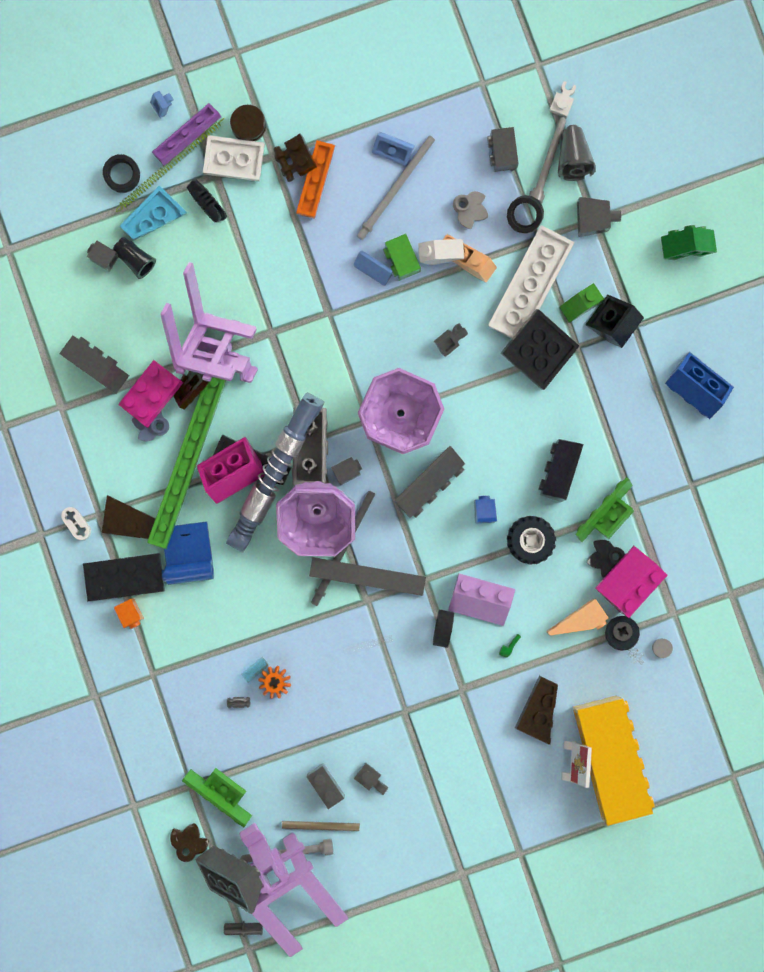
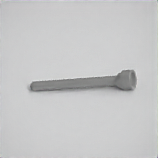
(538, 192)
(324, 847)

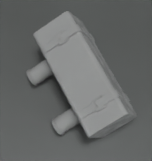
(311, 459)

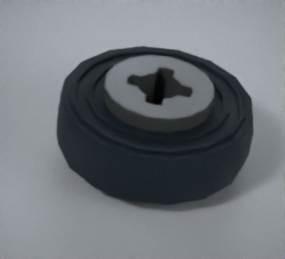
(619, 639)

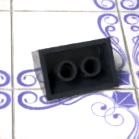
(560, 469)

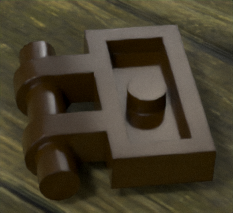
(300, 155)

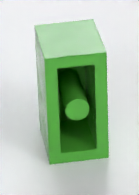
(402, 257)

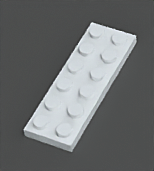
(531, 281)

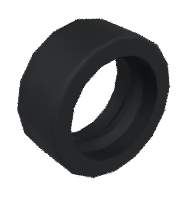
(110, 163)
(525, 228)
(443, 628)

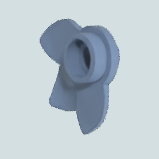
(148, 434)

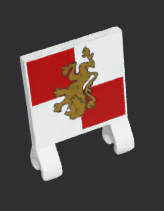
(580, 764)

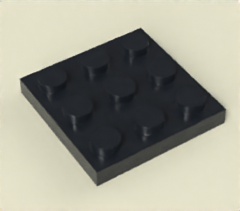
(540, 349)

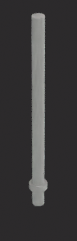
(367, 227)

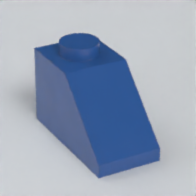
(485, 510)

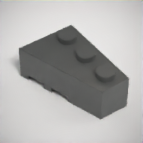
(94, 364)

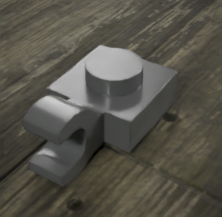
(449, 340)
(369, 777)

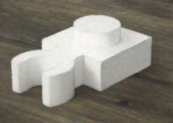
(562, 102)

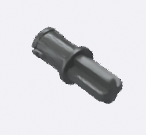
(243, 929)

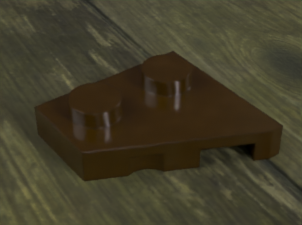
(190, 389)

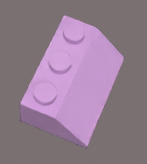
(481, 599)

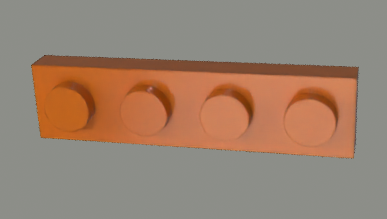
(315, 180)

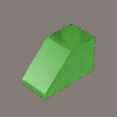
(581, 303)

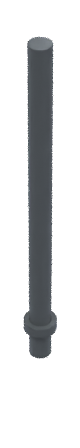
(358, 518)

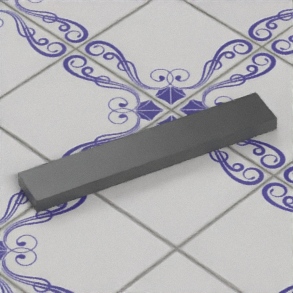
(367, 576)

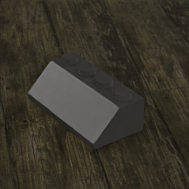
(429, 482)
(231, 878)

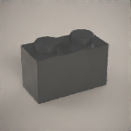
(504, 149)
(325, 786)

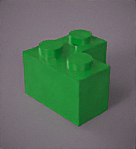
(688, 242)

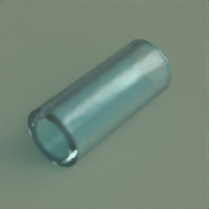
(255, 669)

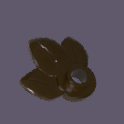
(188, 839)

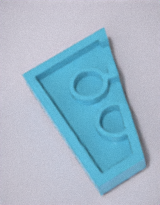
(152, 213)

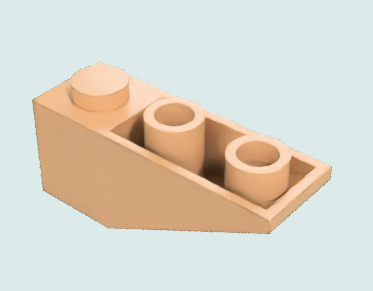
(475, 262)

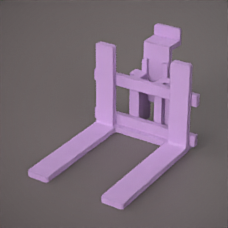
(219, 360)
(269, 860)

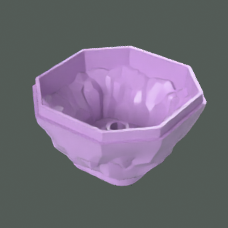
(404, 392)
(315, 519)

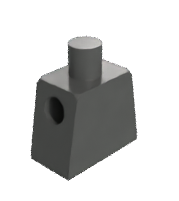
(595, 216)

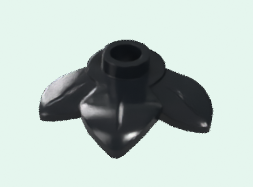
(603, 557)

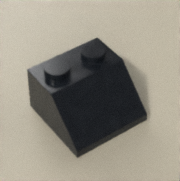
(615, 320)

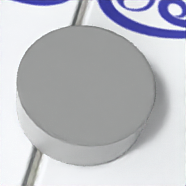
(662, 648)

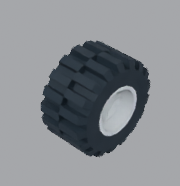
(531, 540)

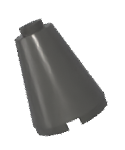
(575, 155)

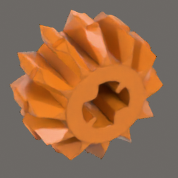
(280, 686)

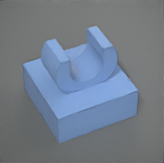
(161, 103)

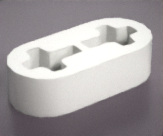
(79, 521)

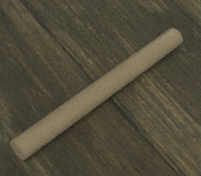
(320, 826)

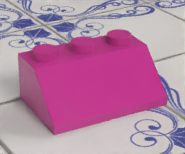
(230, 470)
(631, 581)

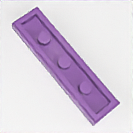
(186, 134)

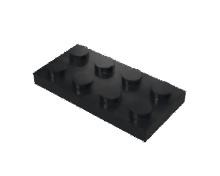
(123, 577)

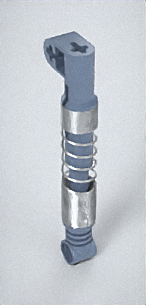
(262, 494)

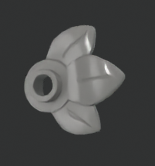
(472, 211)

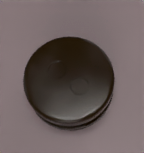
(248, 123)

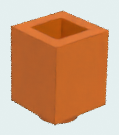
(129, 613)

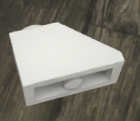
(440, 251)

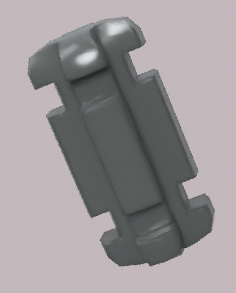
(238, 702)

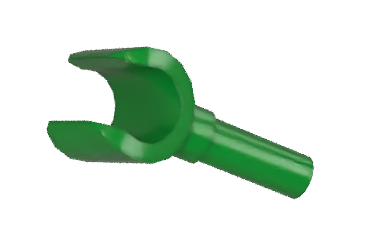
(506, 651)

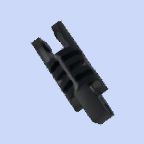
(206, 201)

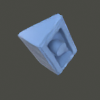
(393, 148)
(373, 268)

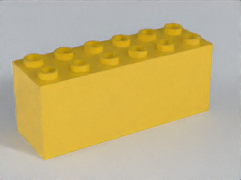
(614, 760)

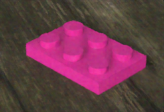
(150, 393)

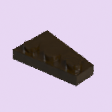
(126, 520)
(538, 711)

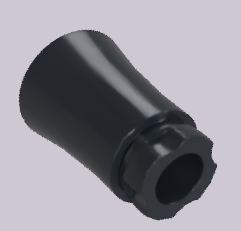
(134, 257)

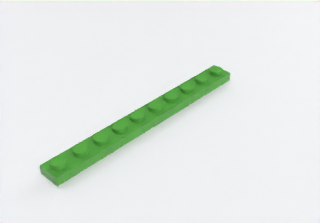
(186, 463)

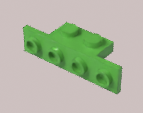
(609, 515)
(220, 792)

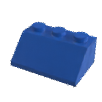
(699, 385)

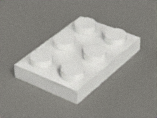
(233, 158)

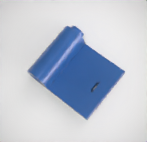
(188, 556)

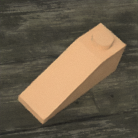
(585, 618)

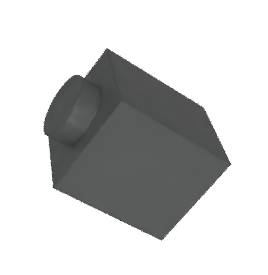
(102, 255)
(347, 470)

